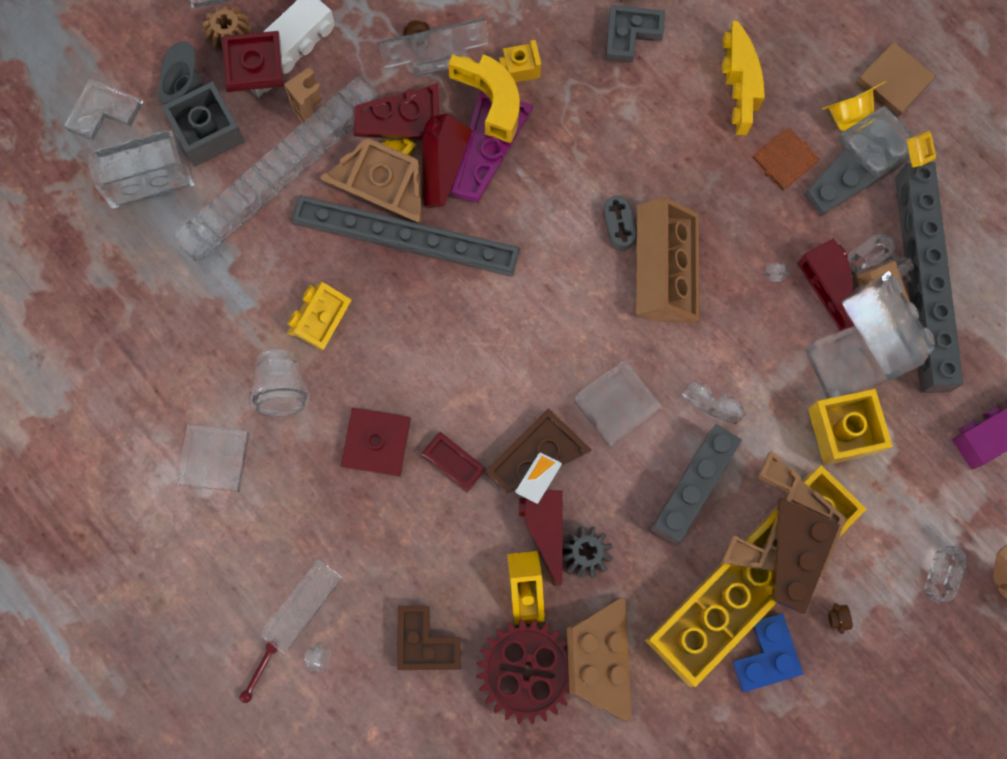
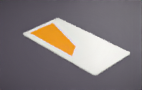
(538, 478)

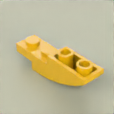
(745, 75)

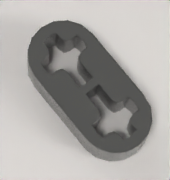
(613, 224)

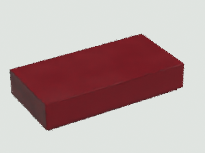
(453, 462)

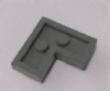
(628, 24)

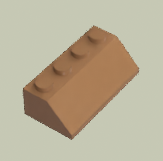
(667, 262)

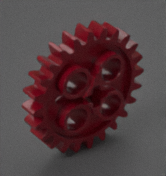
(522, 701)

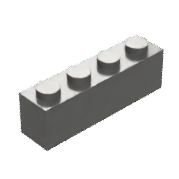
(695, 485)

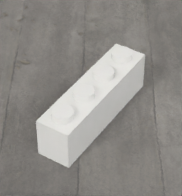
(299, 31)

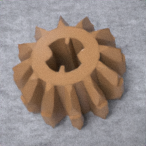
(224, 23)

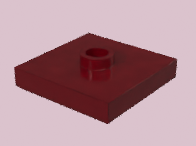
(252, 61)
(376, 442)

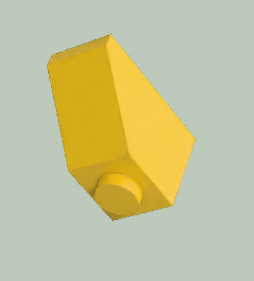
(526, 587)

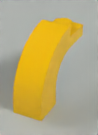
(498, 86)

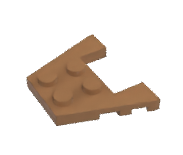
(798, 492)

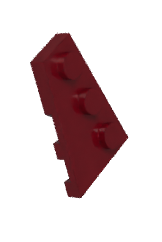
(397, 116)

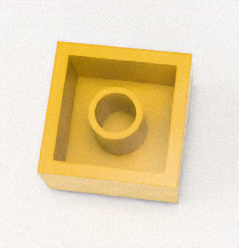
(850, 427)

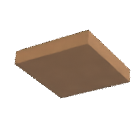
(904, 78)

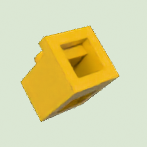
(522, 61)

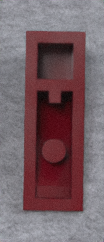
(441, 156)
(830, 277)
(545, 527)

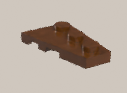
(544, 436)
(800, 554)

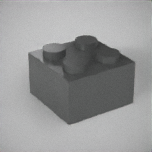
(203, 124)

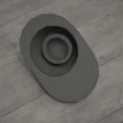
(178, 73)

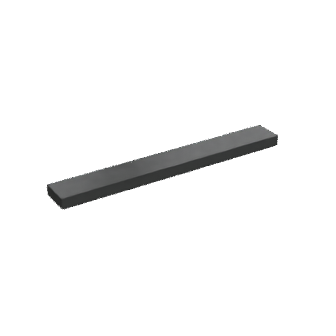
(406, 236)

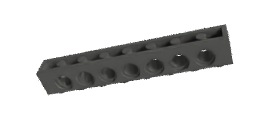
(930, 278)

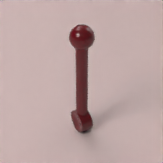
(246, 695)

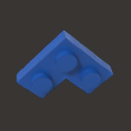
(777, 657)

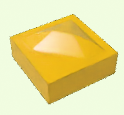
(921, 148)

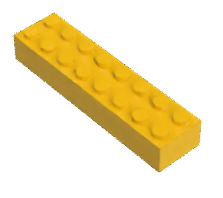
(733, 597)

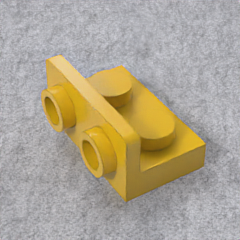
(318, 315)

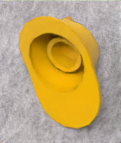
(852, 110)

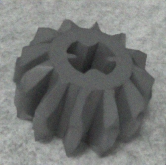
(591, 543)

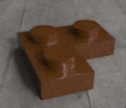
(416, 647)

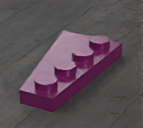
(483, 153)

